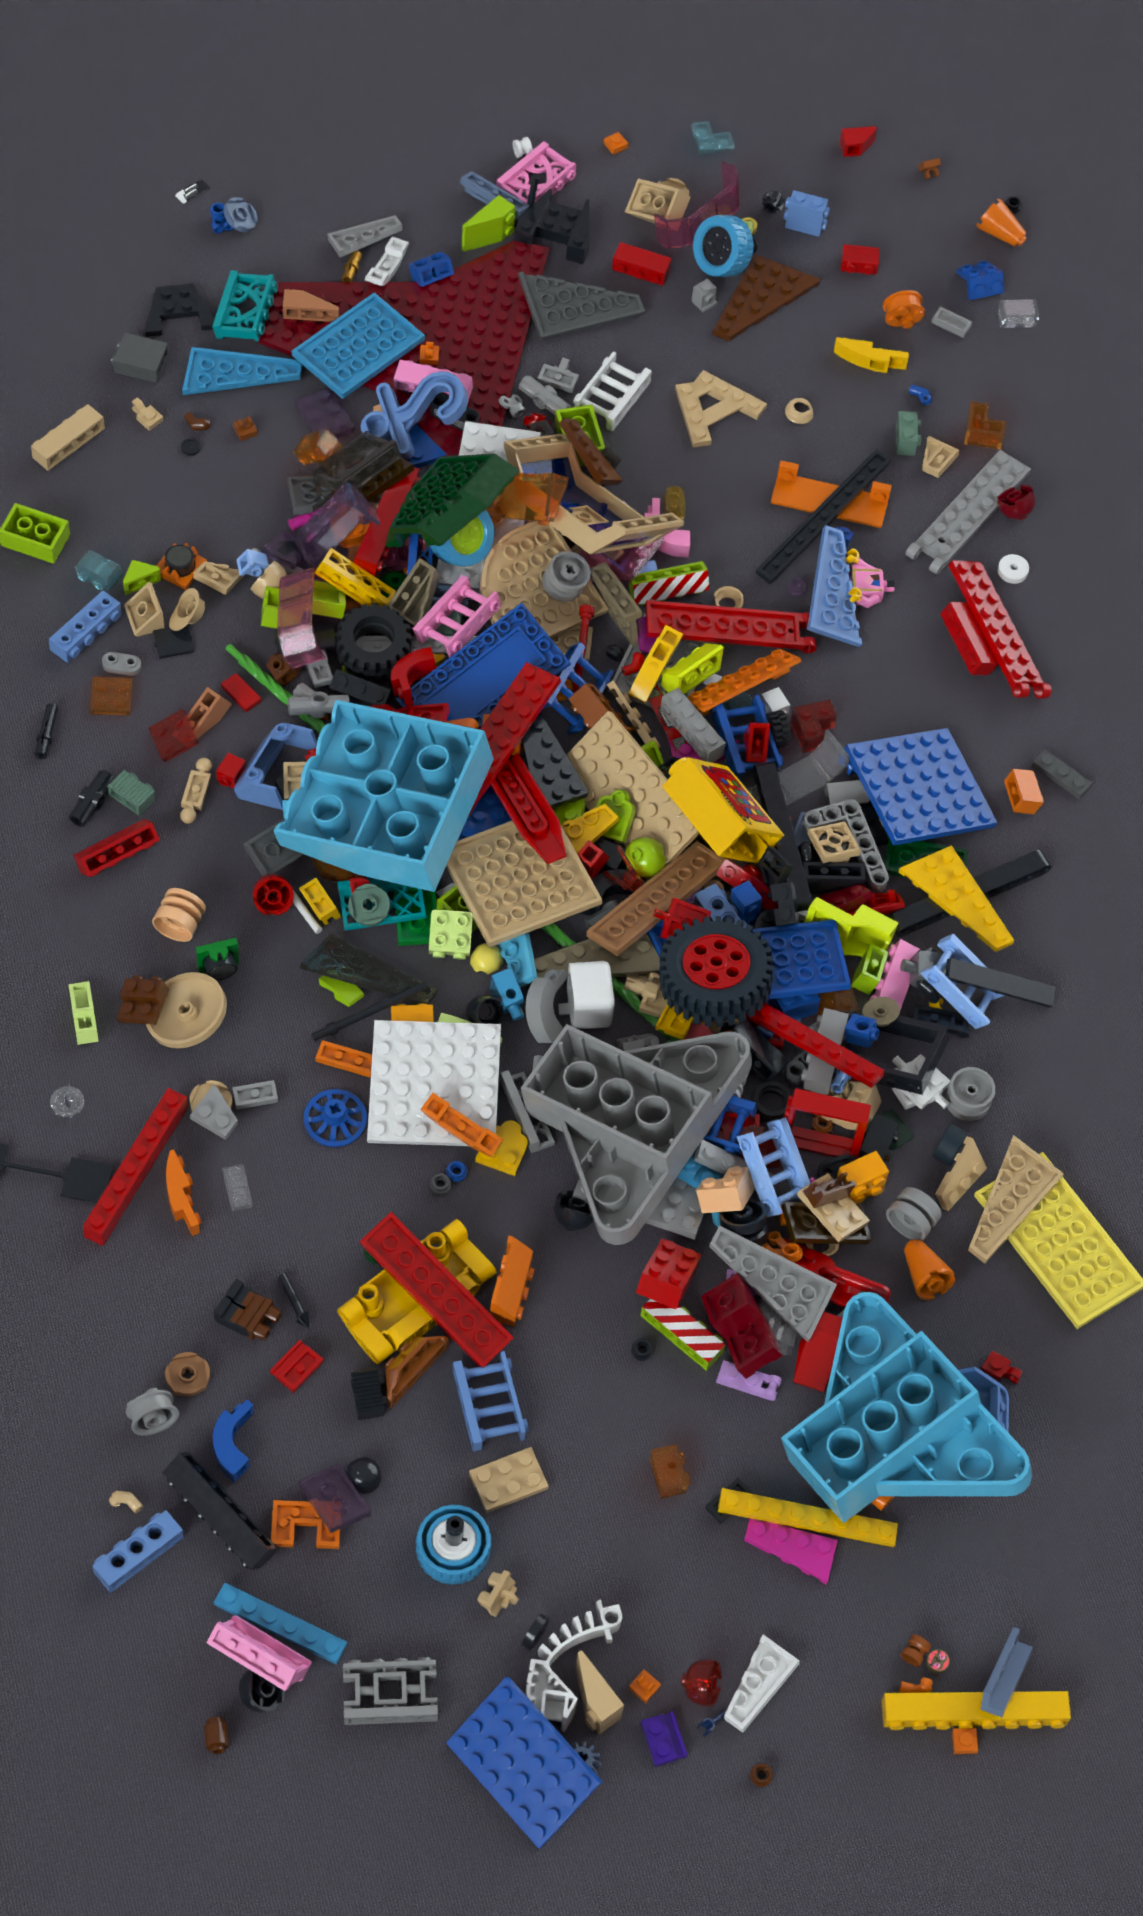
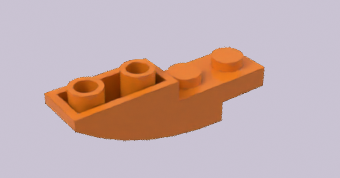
(179, 1193)

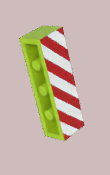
(669, 583)
(685, 1332)

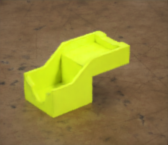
(857, 930)

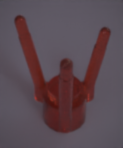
(630, 877)

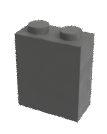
(140, 357)

